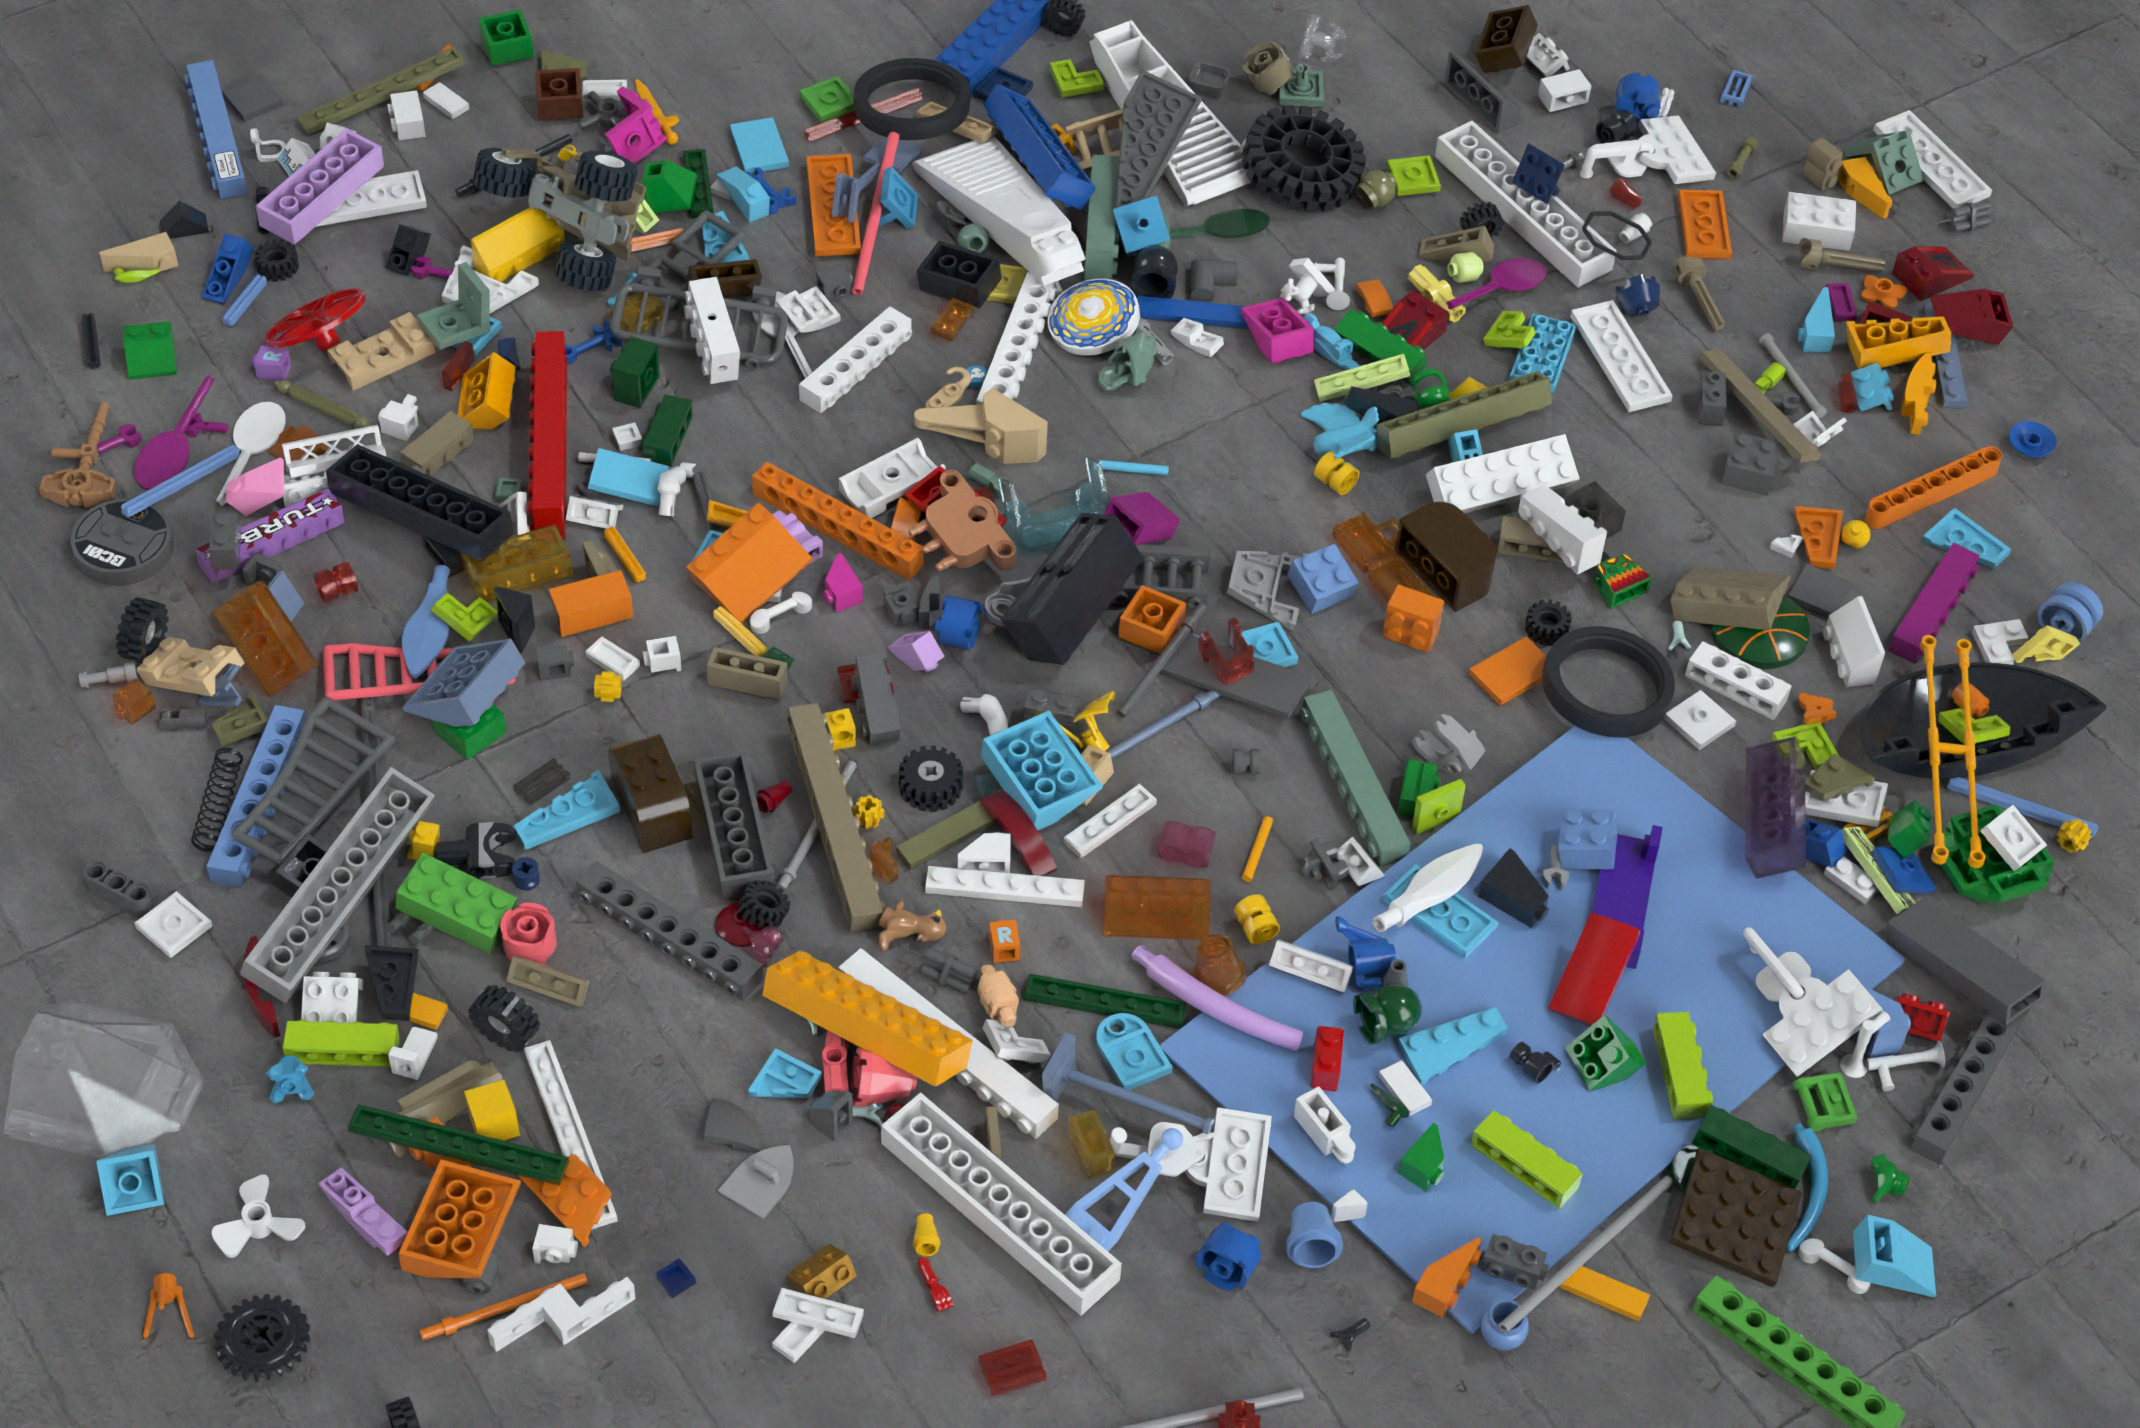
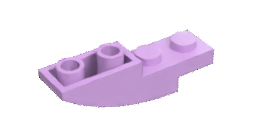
(362, 1212)

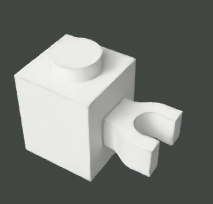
(399, 419)

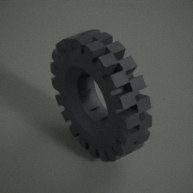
(1313, 186)

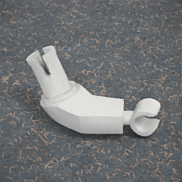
(669, 486)
(989, 709)

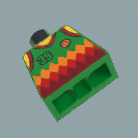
(1620, 579)

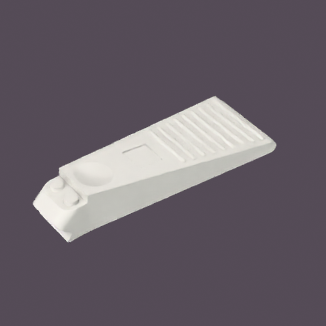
(1207, 155)
(1008, 203)

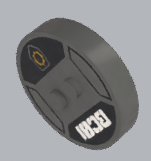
(120, 547)

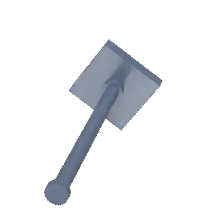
(1062, 1069)

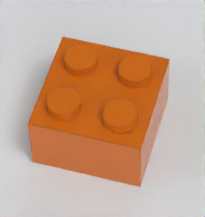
(1413, 618)
(1151, 619)

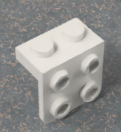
(1815, 431)
(331, 997)

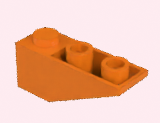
(1443, 1278)

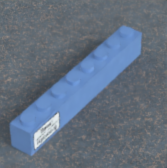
(216, 130)

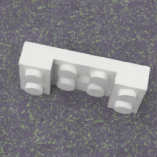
(871, 489)

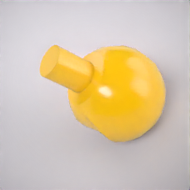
(1855, 534)

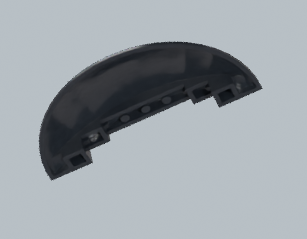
(2034, 703)

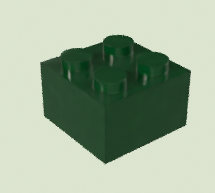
(635, 372)

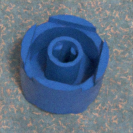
(1639, 96)
(959, 622)
(1229, 1257)

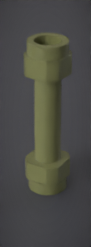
(1736, 167)

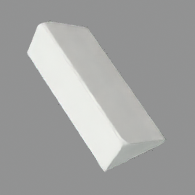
(1360, 864)

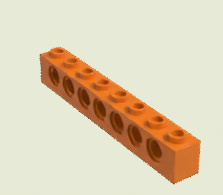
(838, 521)

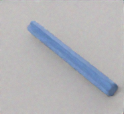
(180, 481)
(2024, 806)

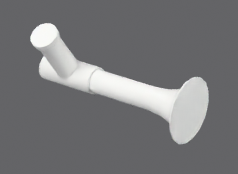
(1338, 299)
(1883, 1063)
(1854, 1064)

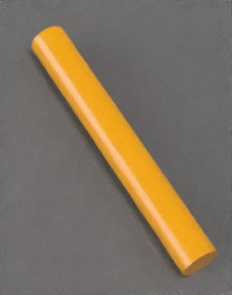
(1257, 849)

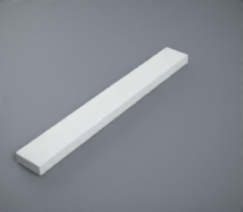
(563, 1113)

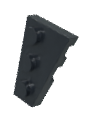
(393, 979)

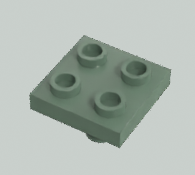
(1303, 88)

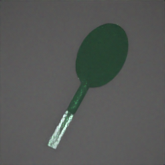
(1228, 224)

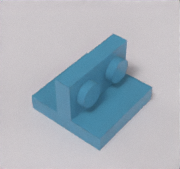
(897, 199)

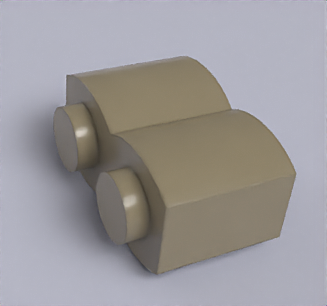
(1822, 164)

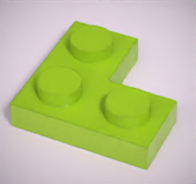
(1073, 83)
(1509, 332)
(464, 620)
(1984, 729)
(1811, 740)

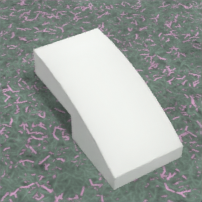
(1193, 336)

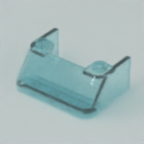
(1048, 528)

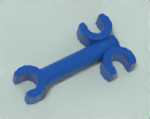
(775, 199)
(601, 336)

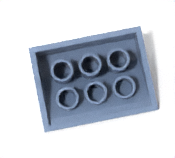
(466, 683)

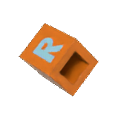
(1004, 941)

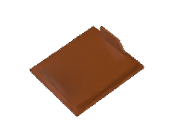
(291, 435)

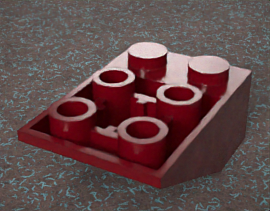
(1975, 314)

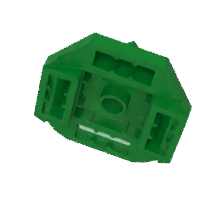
(1995, 879)

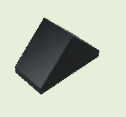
(183, 221)

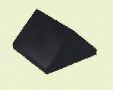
(515, 615)

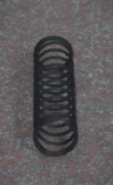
(208, 848)

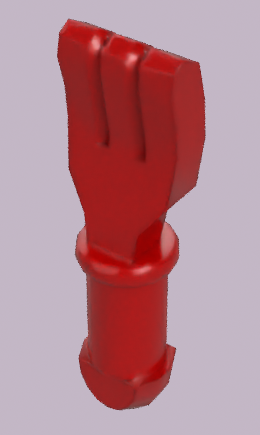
(938, 1293)

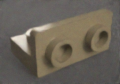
(596, 561)

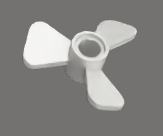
(234, 1234)

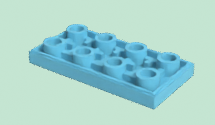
(1546, 349)

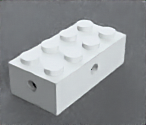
(712, 330)

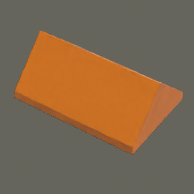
(591, 603)

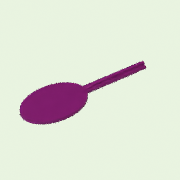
(1508, 275)
(169, 451)

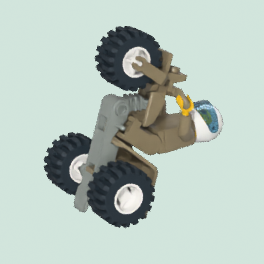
(593, 204)

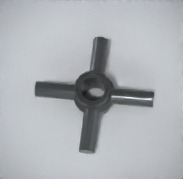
(607, 114)

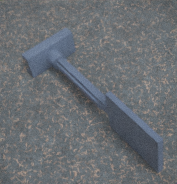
(848, 187)
(291, 603)

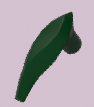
(1393, 1105)

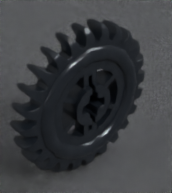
(264, 1355)

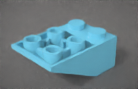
(1893, 1257)

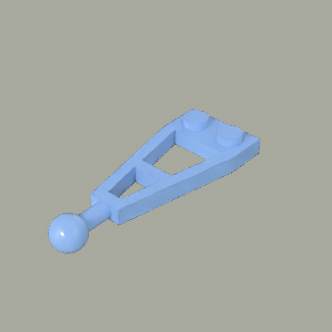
(1170, 1140)

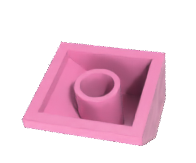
(256, 487)

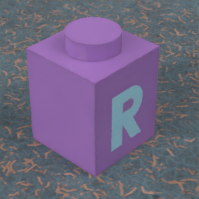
(271, 363)

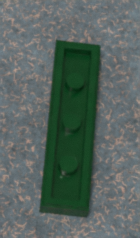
(702, 199)

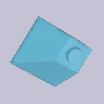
(131, 1179)

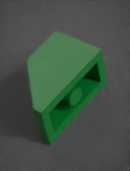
(1424, 1160)

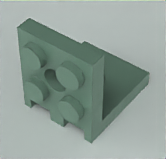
(1887, 150)
(467, 315)

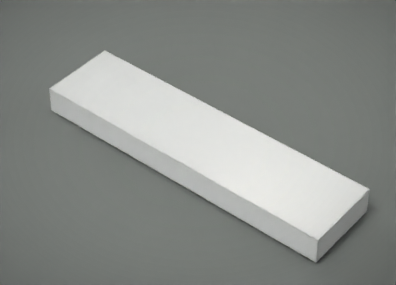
(1109, 821)

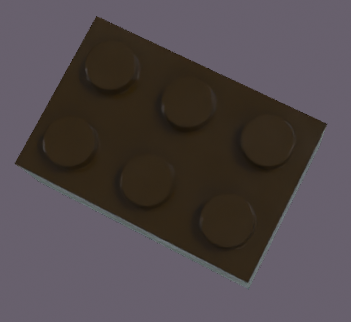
(1506, 39)

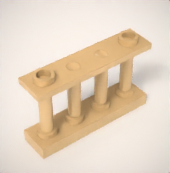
(1093, 126)

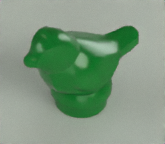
(1888, 1178)

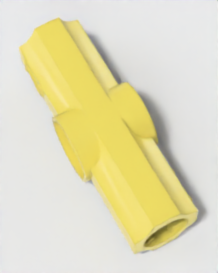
(1435, 290)

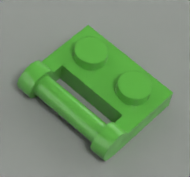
(1833, 1099)

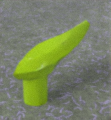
(133, 276)

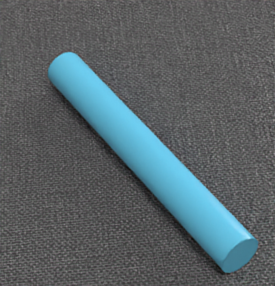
(1134, 467)

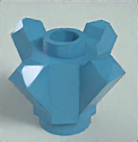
(289, 1079)

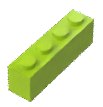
(341, 1042)
(1682, 1065)
(1526, 1159)

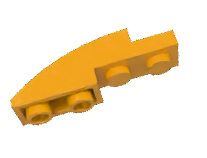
(1917, 393)

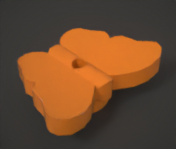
(1816, 708)

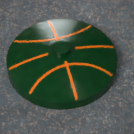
(1771, 647)

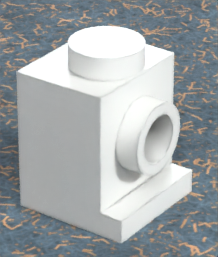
(662, 654)
(554, 1244)

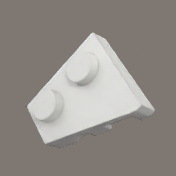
(518, 506)

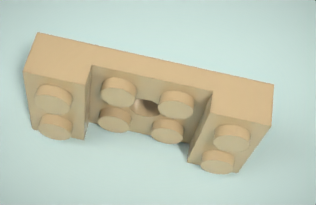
(403, 342)
(186, 668)

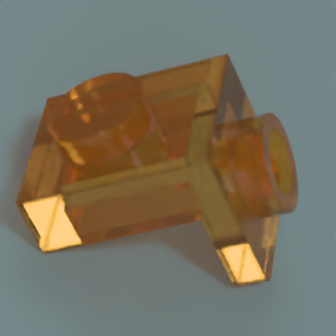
(882, 862)

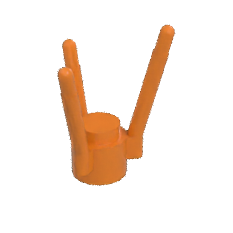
(164, 1292)

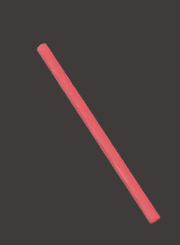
(874, 217)

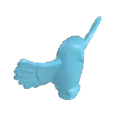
(1343, 429)

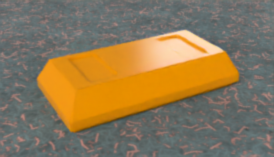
(723, 514)

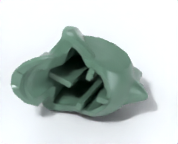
(1129, 362)

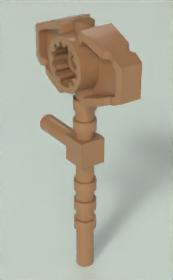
(84, 485)

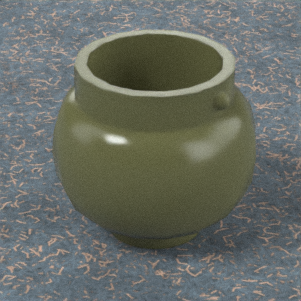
(1376, 189)

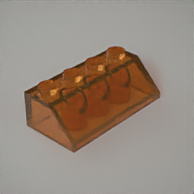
(265, 638)
(1157, 907)

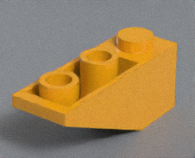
(1862, 184)

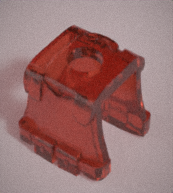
(1226, 671)

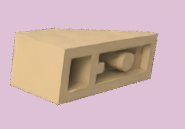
(143, 254)

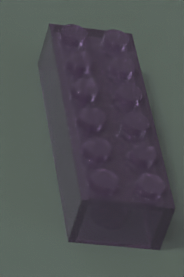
(1775, 808)

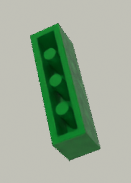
(1377, 343)

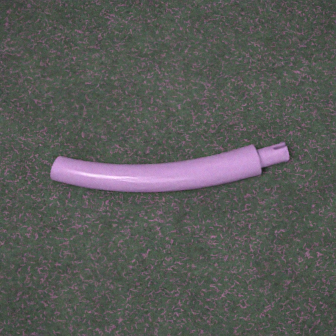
(1215, 1004)

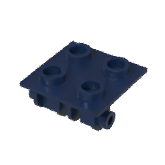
(1538, 174)

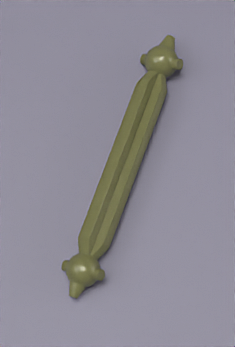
(322, 404)

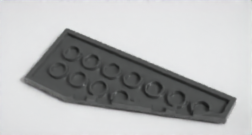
(1152, 127)

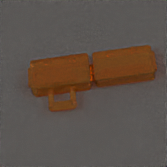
(1377, 555)

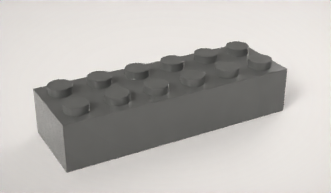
(733, 822)

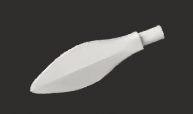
(1431, 886)

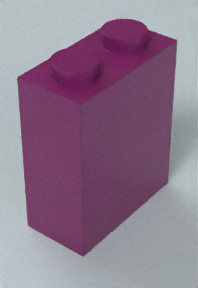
(1143, 517)

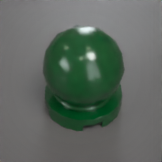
(1390, 1010)

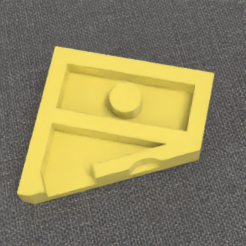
(2047, 644)

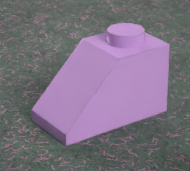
(917, 650)

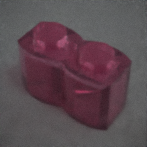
(1186, 844)

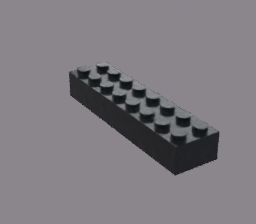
(420, 502)

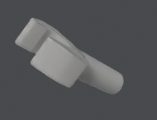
(1555, 870)

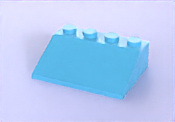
(1040, 769)

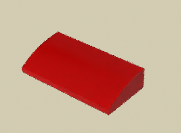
(1594, 969)

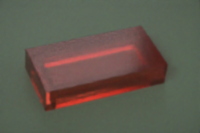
(458, 366)

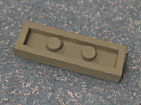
(547, 980)

